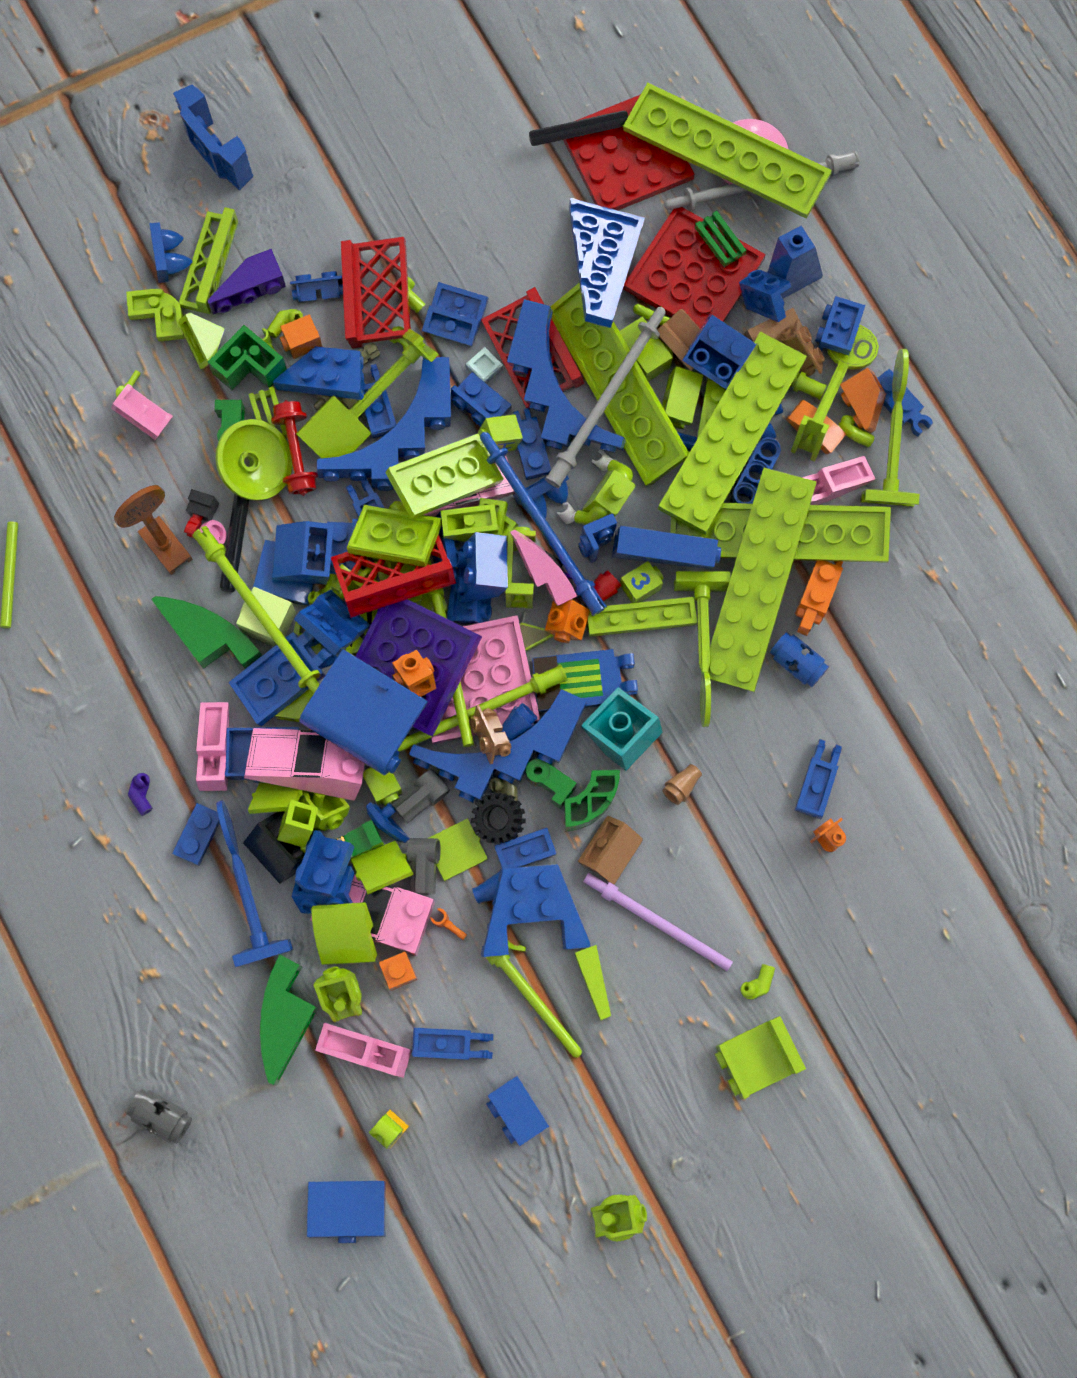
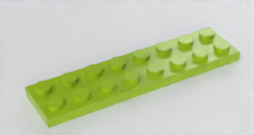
(727, 150)
(634, 408)
(732, 434)
(828, 532)
(759, 578)

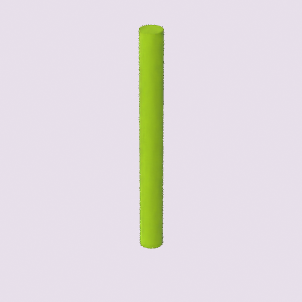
(9, 575)

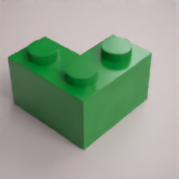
(244, 355)

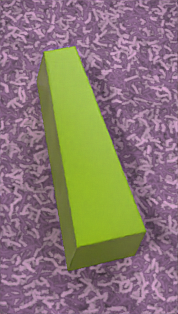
(592, 973)

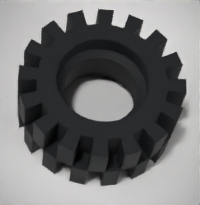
(483, 812)

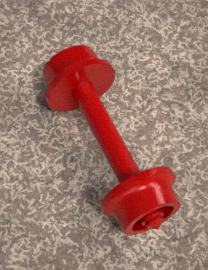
(288, 414)

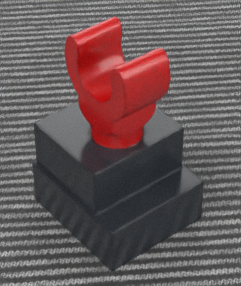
(200, 507)

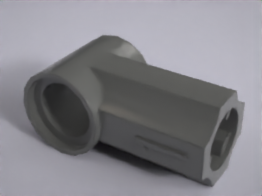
(426, 791)
(423, 856)

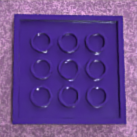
(410, 627)

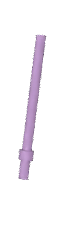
(610, 892)

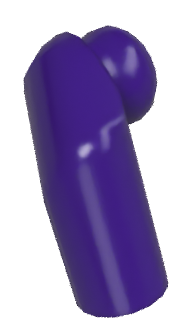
(138, 791)

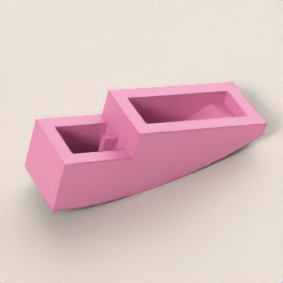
(840, 479)
(543, 569)
(212, 746)
(363, 1050)

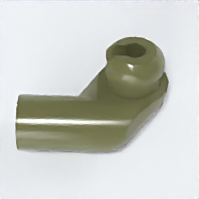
(500, 786)

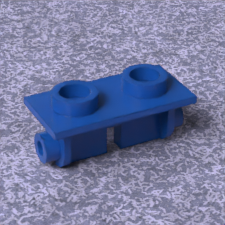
(307, 287)

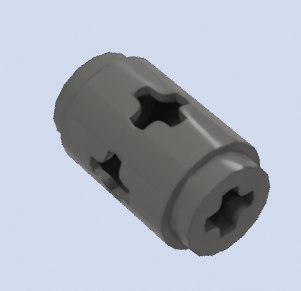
(150, 1107)

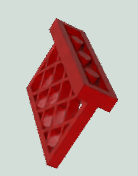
(354, 297)
(557, 346)
(398, 585)

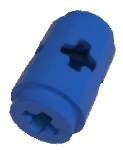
(809, 666)

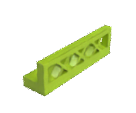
(214, 263)

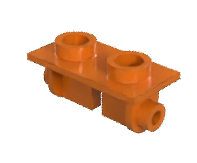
(830, 835)

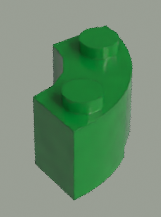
(593, 801)

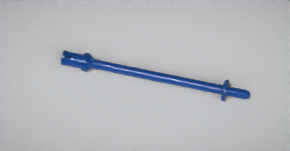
(584, 587)

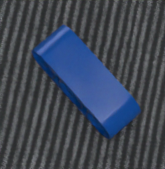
(748, 485)

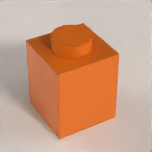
(300, 336)
(398, 971)

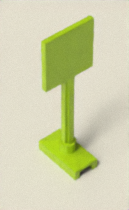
(336, 429)

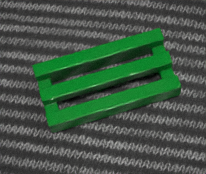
(725, 229)

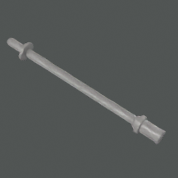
(832, 162)
(567, 460)

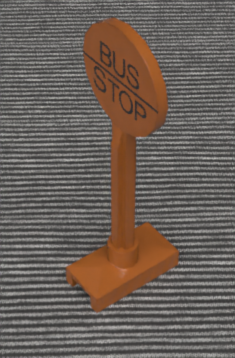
(155, 532)

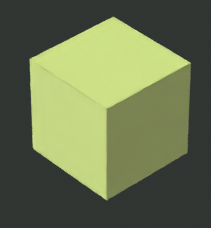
(278, 609)

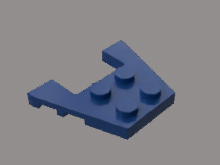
(532, 896)

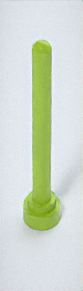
(535, 1001)

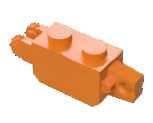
(817, 594)

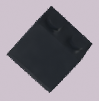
(276, 856)

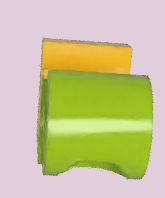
(389, 1129)

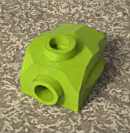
(330, 810)
(339, 993)
(619, 1217)

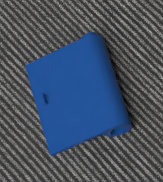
(363, 712)

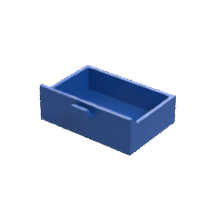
(237, 751)
(346, 1210)

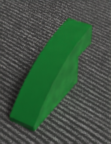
(206, 632)
(282, 1019)

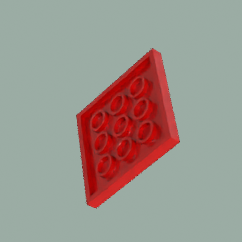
(623, 167)
(685, 273)

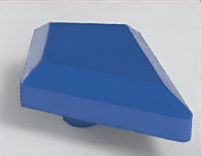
(384, 821)

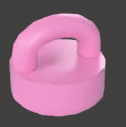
(216, 530)

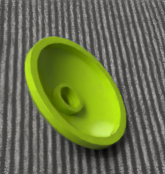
(267, 455)

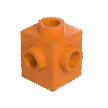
(567, 621)
(414, 673)

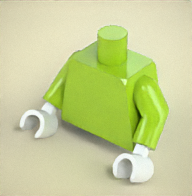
(607, 496)

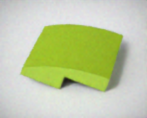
(343, 933)

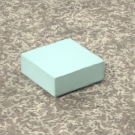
(484, 365)

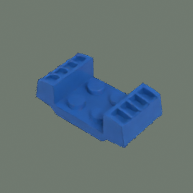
(226, 161)

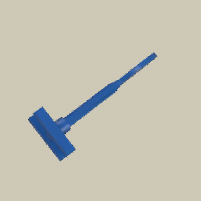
(261, 946)

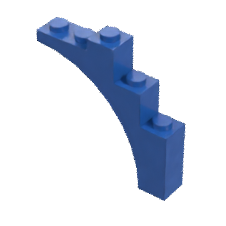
(532, 353)
(407, 439)
(546, 738)

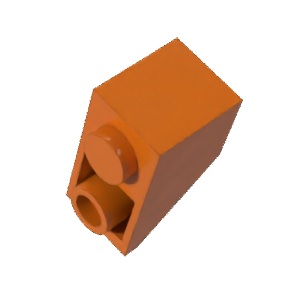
(866, 397)

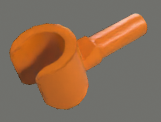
(448, 925)

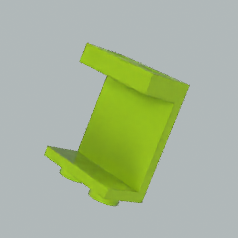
(518, 594)
(759, 1058)

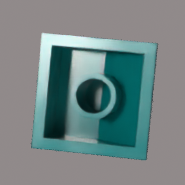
(622, 728)

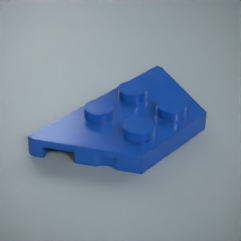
(325, 373)

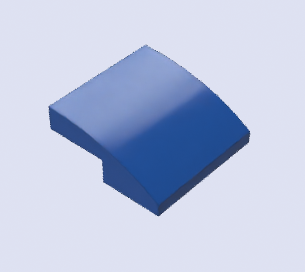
(455, 314)
(291, 591)
(331, 622)

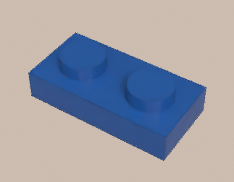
(197, 834)
(525, 849)

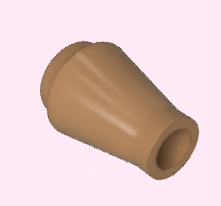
(681, 785)

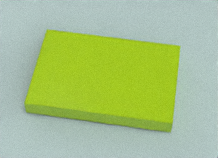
(394, 536)

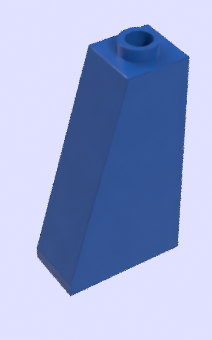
(795, 260)
(665, 548)

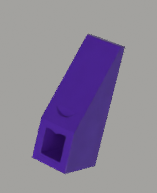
(252, 279)

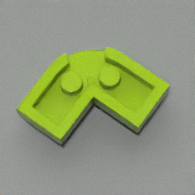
(157, 305)

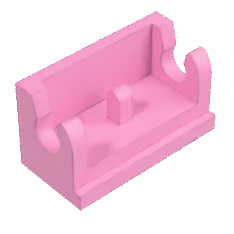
(141, 412)

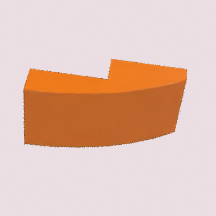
(834, 434)

